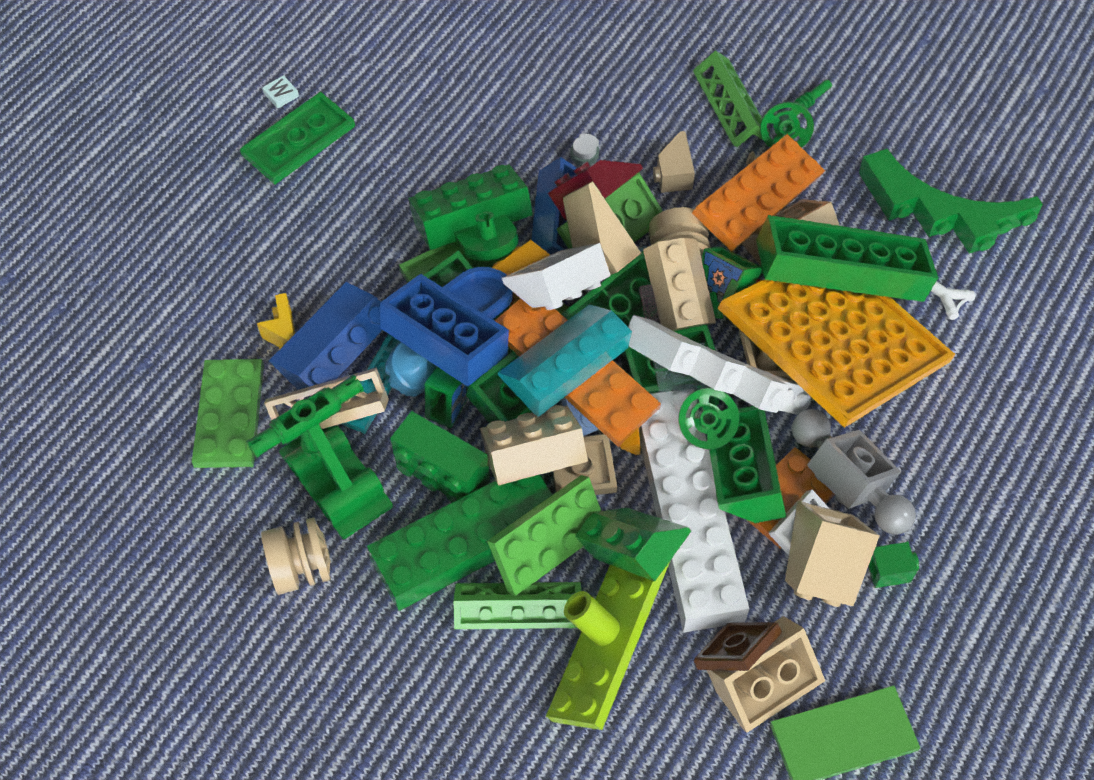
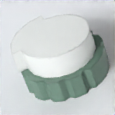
(585, 149)

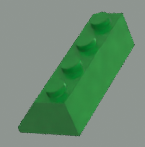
(747, 470)

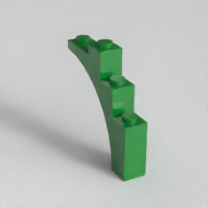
(939, 212)

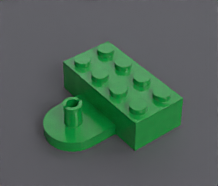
(474, 213)

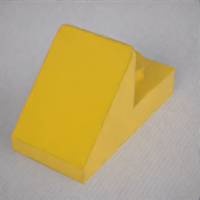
(282, 326)

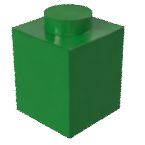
(893, 565)

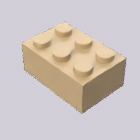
(533, 444)

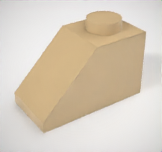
(675, 166)

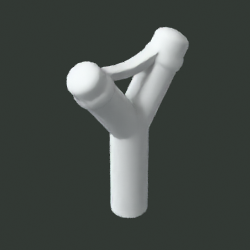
(947, 296)

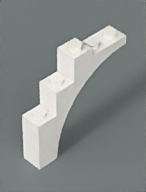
(716, 369)

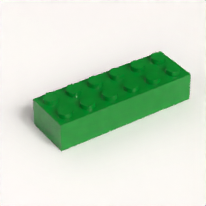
(845, 258)
(451, 540)

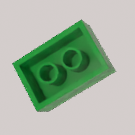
(439, 458)

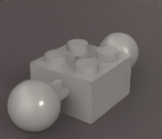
(854, 470)

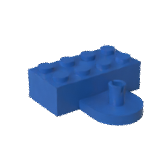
(452, 322)

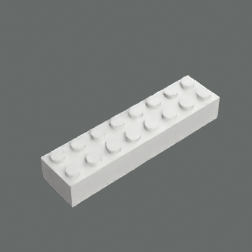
(684, 492)

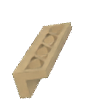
(353, 409)

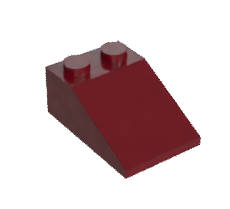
(604, 174)

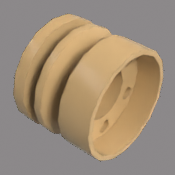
(677, 224)
(296, 555)

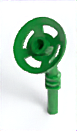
(789, 121)
(708, 418)

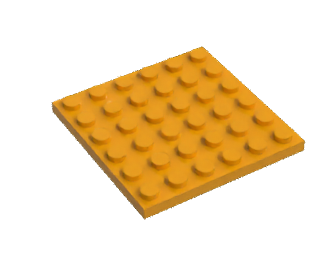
(837, 343)

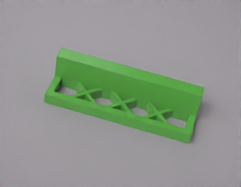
(738, 96)
(494, 608)

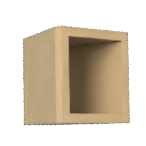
(828, 554)

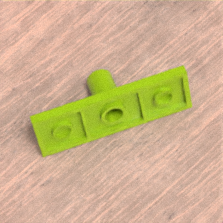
(605, 646)

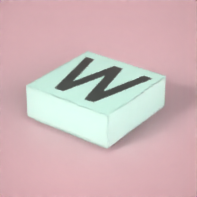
(280, 92)

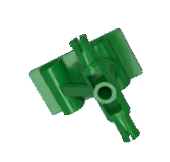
(324, 460)

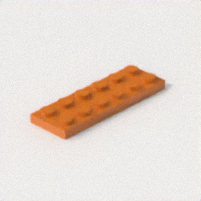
(758, 191)
(607, 398)

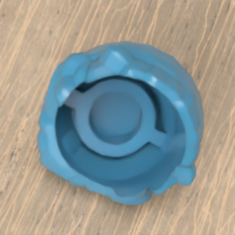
(408, 370)

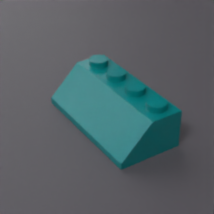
(566, 358)

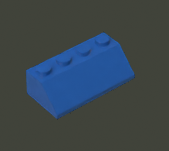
(546, 214)
(330, 338)

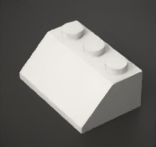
(559, 276)

